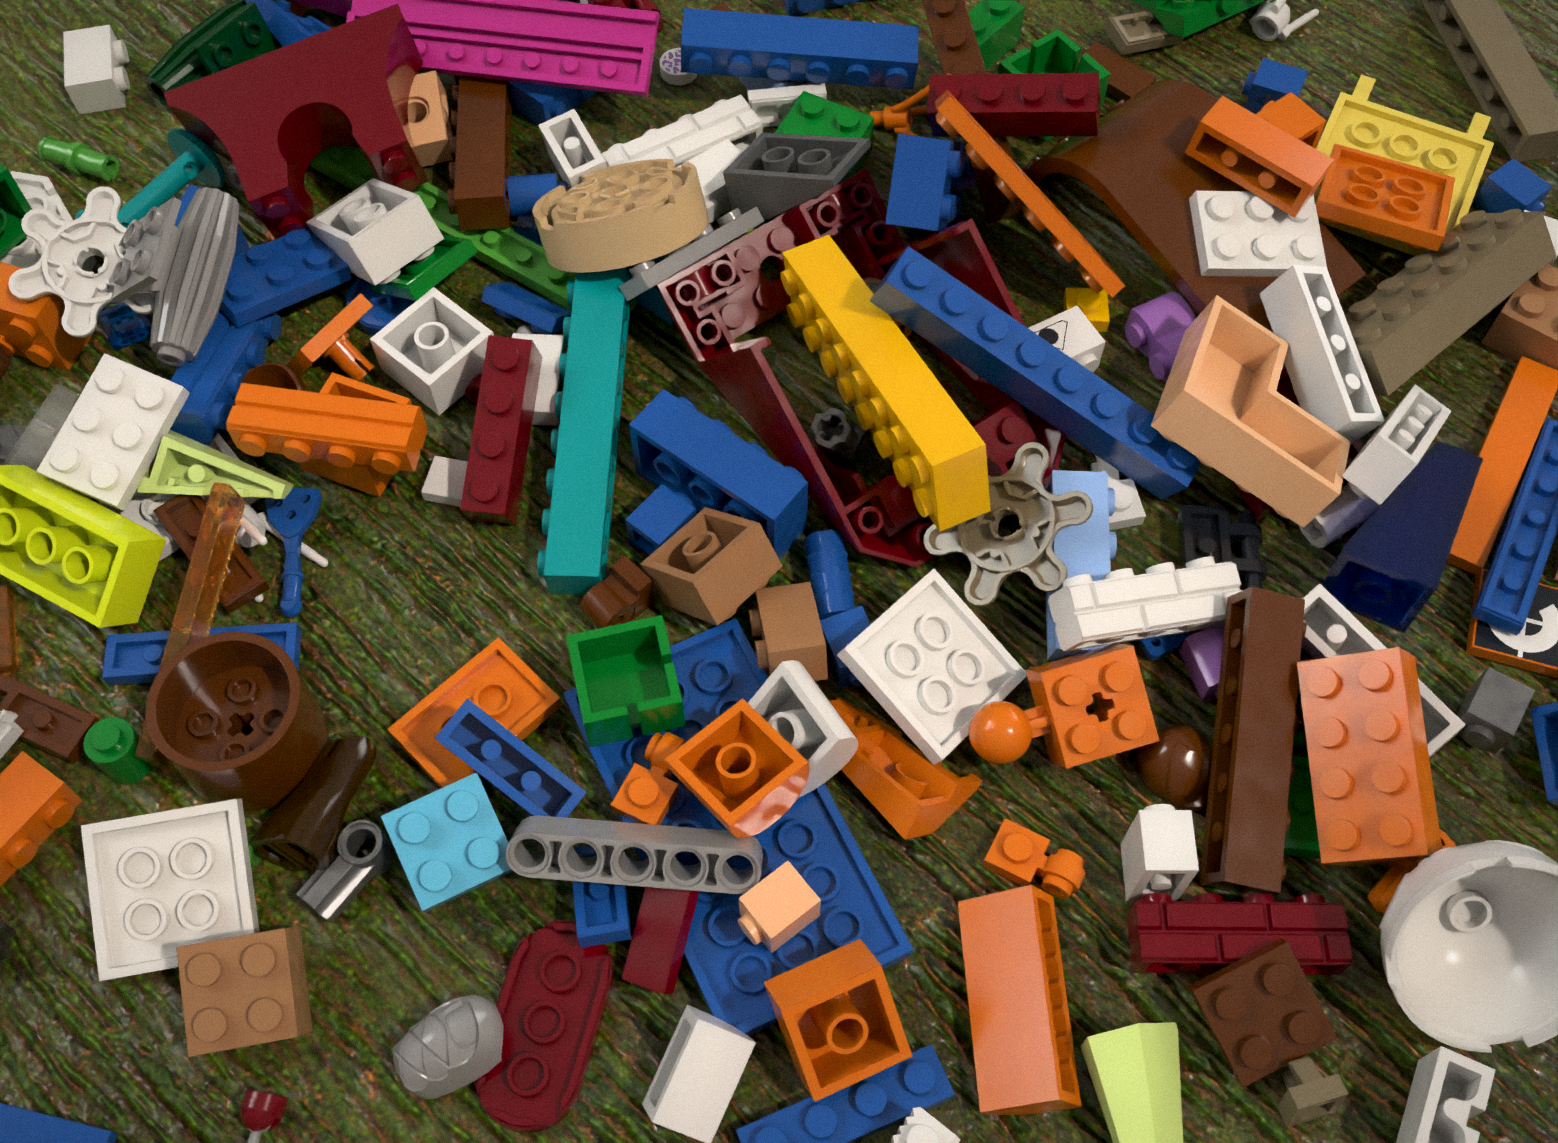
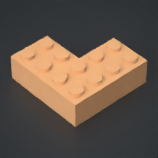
(1232, 418)

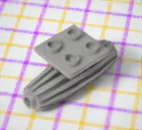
(182, 267)

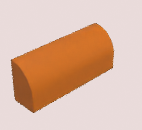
(1018, 1003)

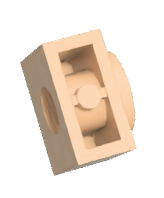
(433, 133)

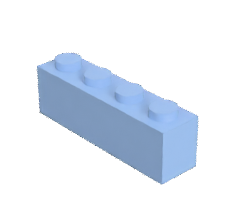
(1085, 546)

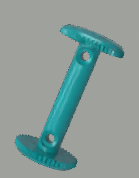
(192, 161)

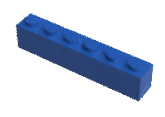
(799, 48)

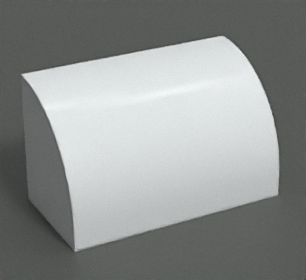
(698, 1075)

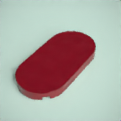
(550, 1028)

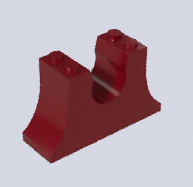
(303, 99)

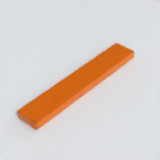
(1504, 459)

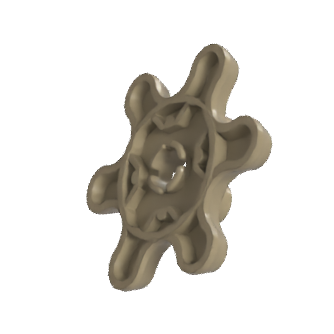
(1026, 550)

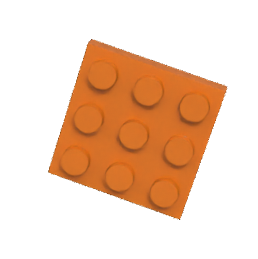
(1385, 198)

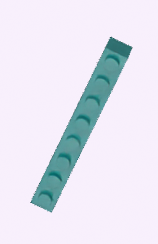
(587, 434)

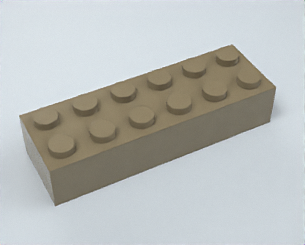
(1446, 292)

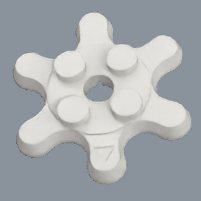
(63, 252)

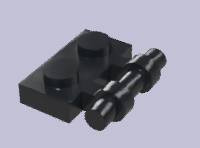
(1207, 533)

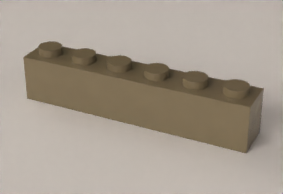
(1500, 75)

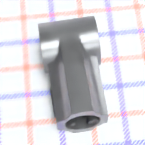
(334, 888)

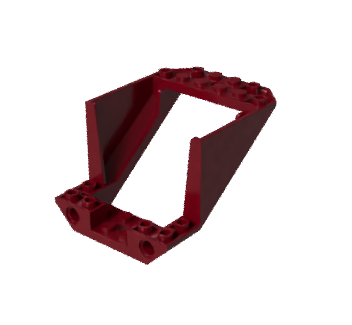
(730, 296)

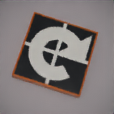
(1533, 647)

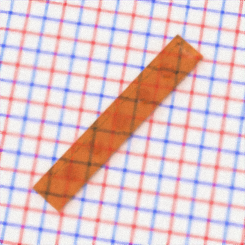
(200, 589)

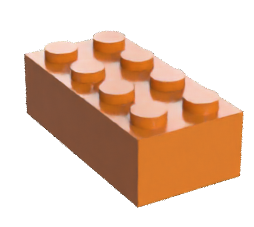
(1368, 758)

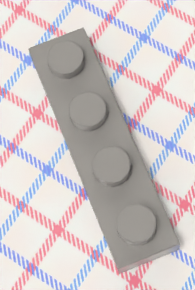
(650, 274)

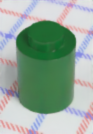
(112, 748)

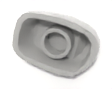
(450, 1047)

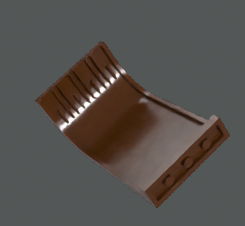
(1148, 181)

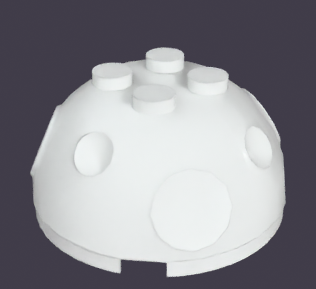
(1476, 945)

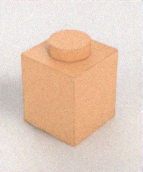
(778, 908)

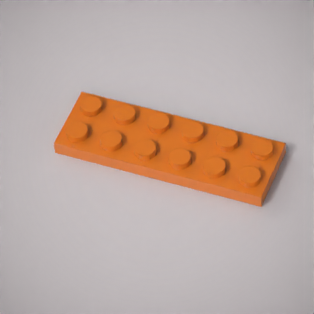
(1036, 206)

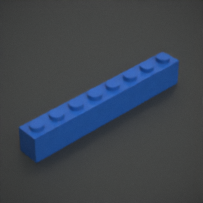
(1033, 373)

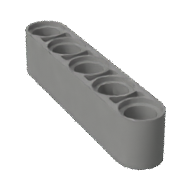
(614, 867)

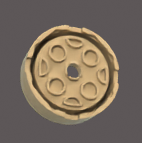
(621, 216)

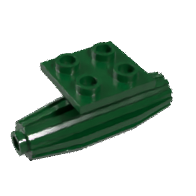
(219, 42)

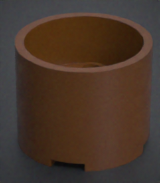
(216, 696)

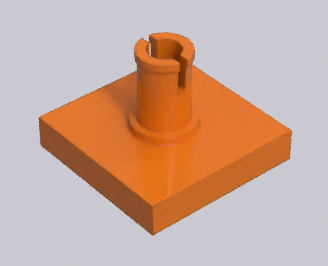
(333, 342)

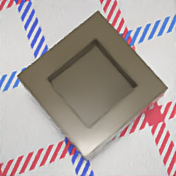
(1309, 1093)

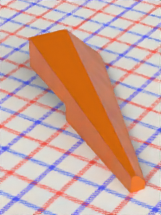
(899, 776)

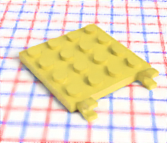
(1410, 141)

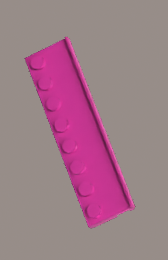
(531, 41)

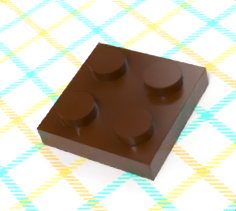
(1262, 1012)

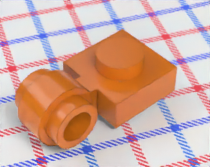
(649, 793)
(1020, 855)

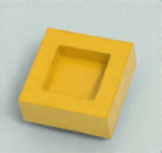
(1092, 305)

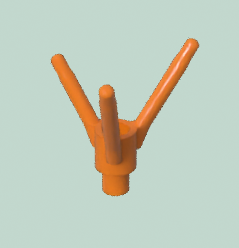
(900, 115)

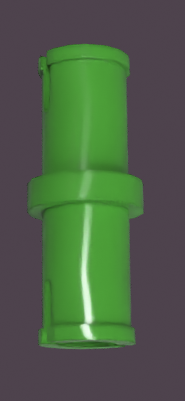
(79, 158)

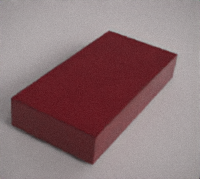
(660, 938)

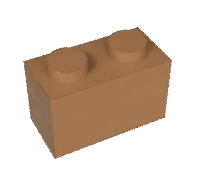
(788, 629)

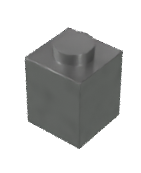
(1493, 710)

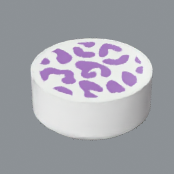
(671, 68)

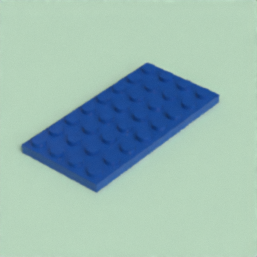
(713, 675)

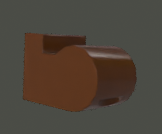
(619, 597)

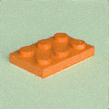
(496, 684)

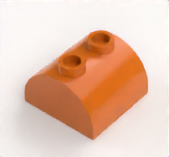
(741, 770)

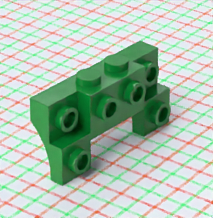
(1190, 16)

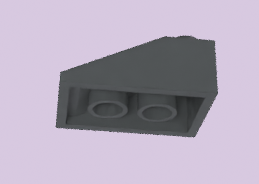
(788, 170)

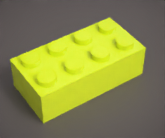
(74, 549)

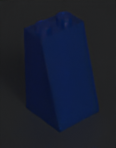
(1403, 547)

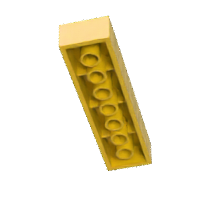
(888, 385)

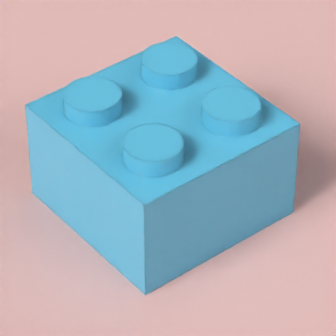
(448, 842)

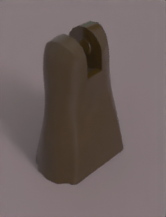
(310, 819)

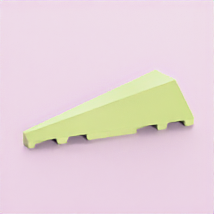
(192, 468)
(1138, 1081)

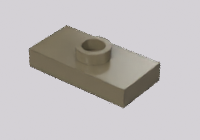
(1138, 32)

